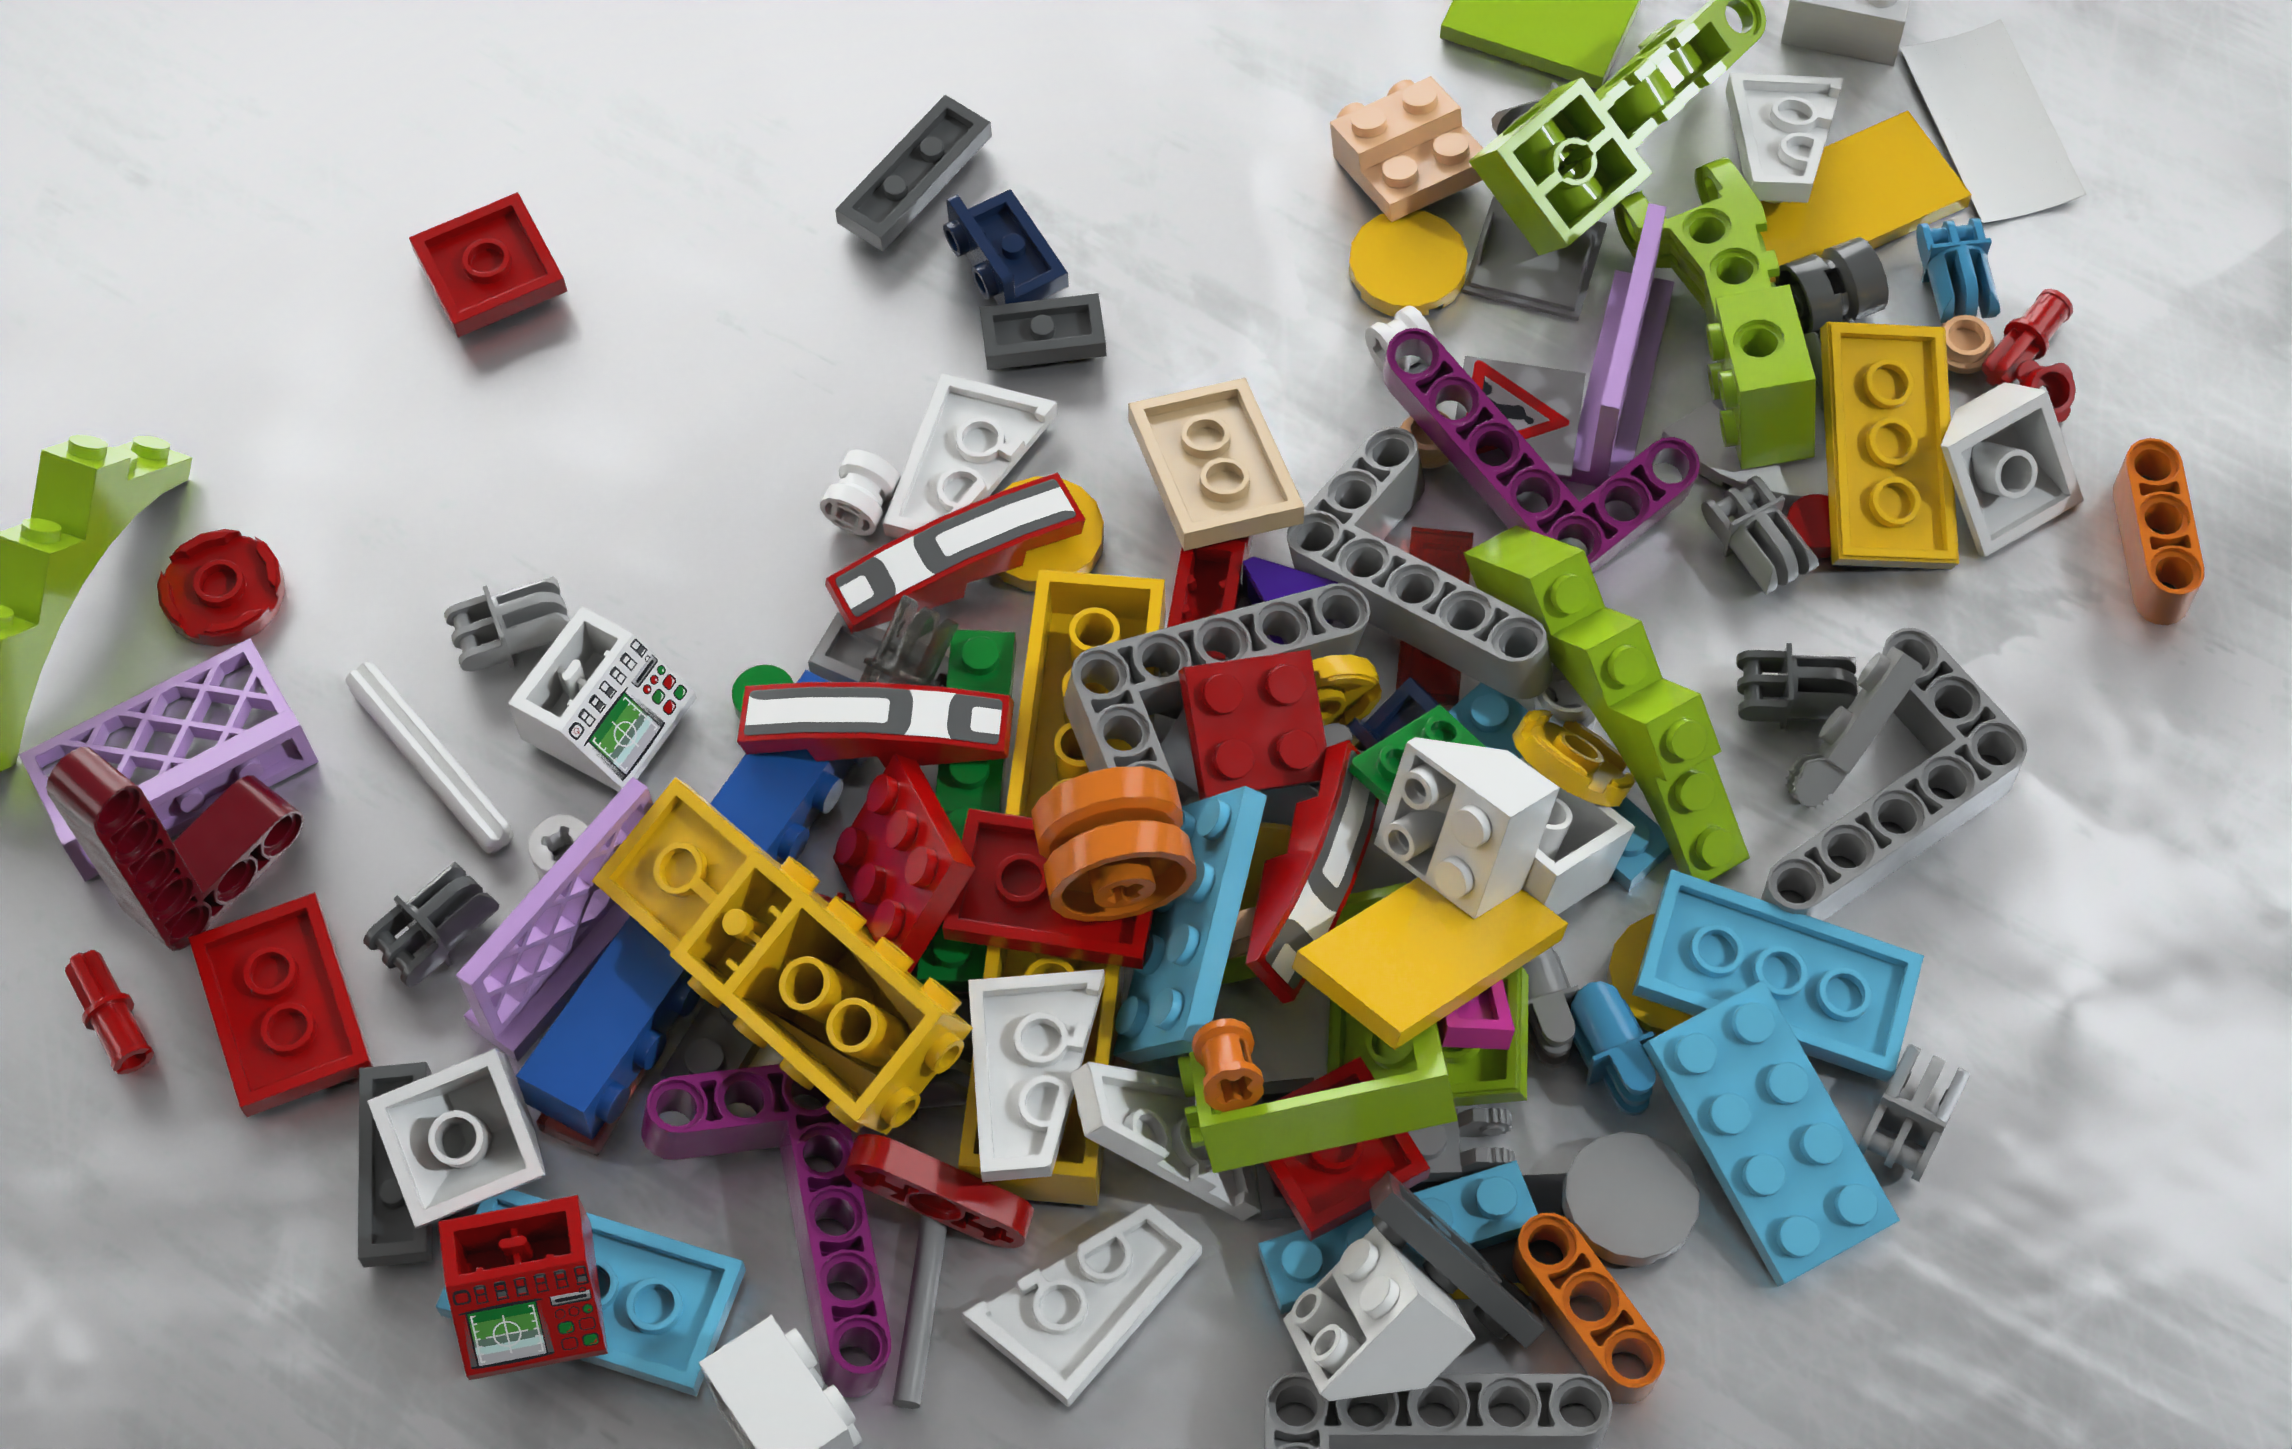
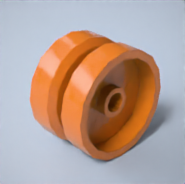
(1113, 844)

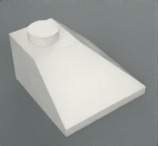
(2009, 464)
(458, 1137)

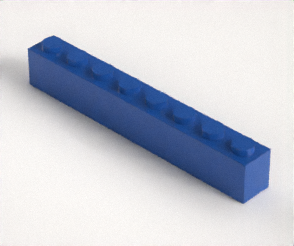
(636, 988)

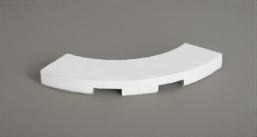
(1722, 464)

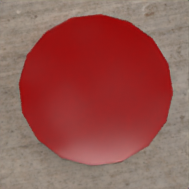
(221, 588)

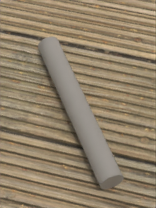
(920, 1314)

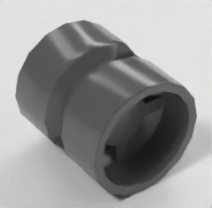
(1838, 285)

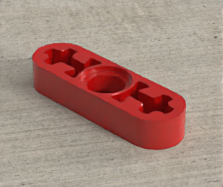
(939, 1191)

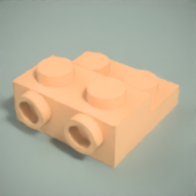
(1406, 147)

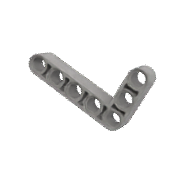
(1406, 595)
(1236, 633)
(1909, 800)
(1467, 1397)

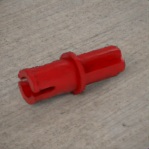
(2027, 336)
(108, 1012)

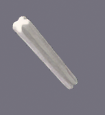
(429, 758)

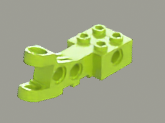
(1577, 146)
(1751, 325)

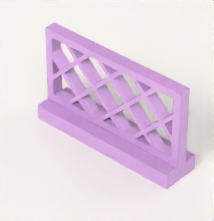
(1623, 362)
(185, 786)
(551, 936)

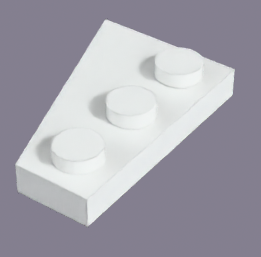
(1781, 130)
(964, 449)
(1024, 1048)
(1146, 1123)
(1082, 1309)

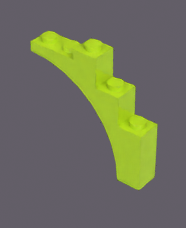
(78, 510)
(1611, 665)

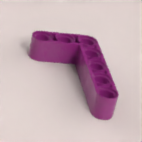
(1525, 468)
(811, 1197)

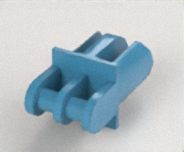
(1958, 269)
(1612, 1046)

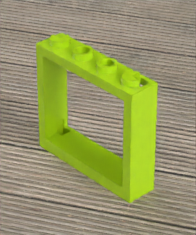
(1327, 1116)

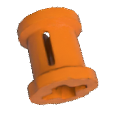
(1225, 1053)

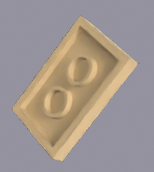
(1215, 464)

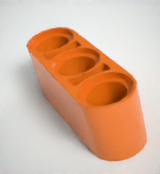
(2155, 556)
(1585, 1275)

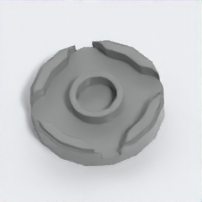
(1631, 1198)

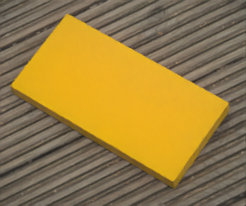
(1867, 188)
(1883, 447)
(1423, 957)

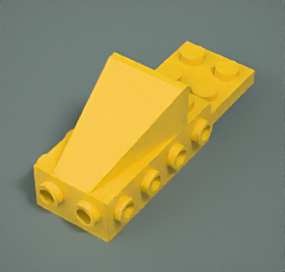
(786, 961)

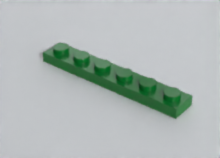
(984, 664)

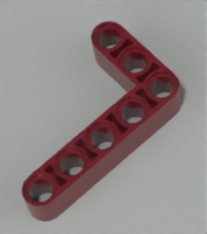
(162, 883)

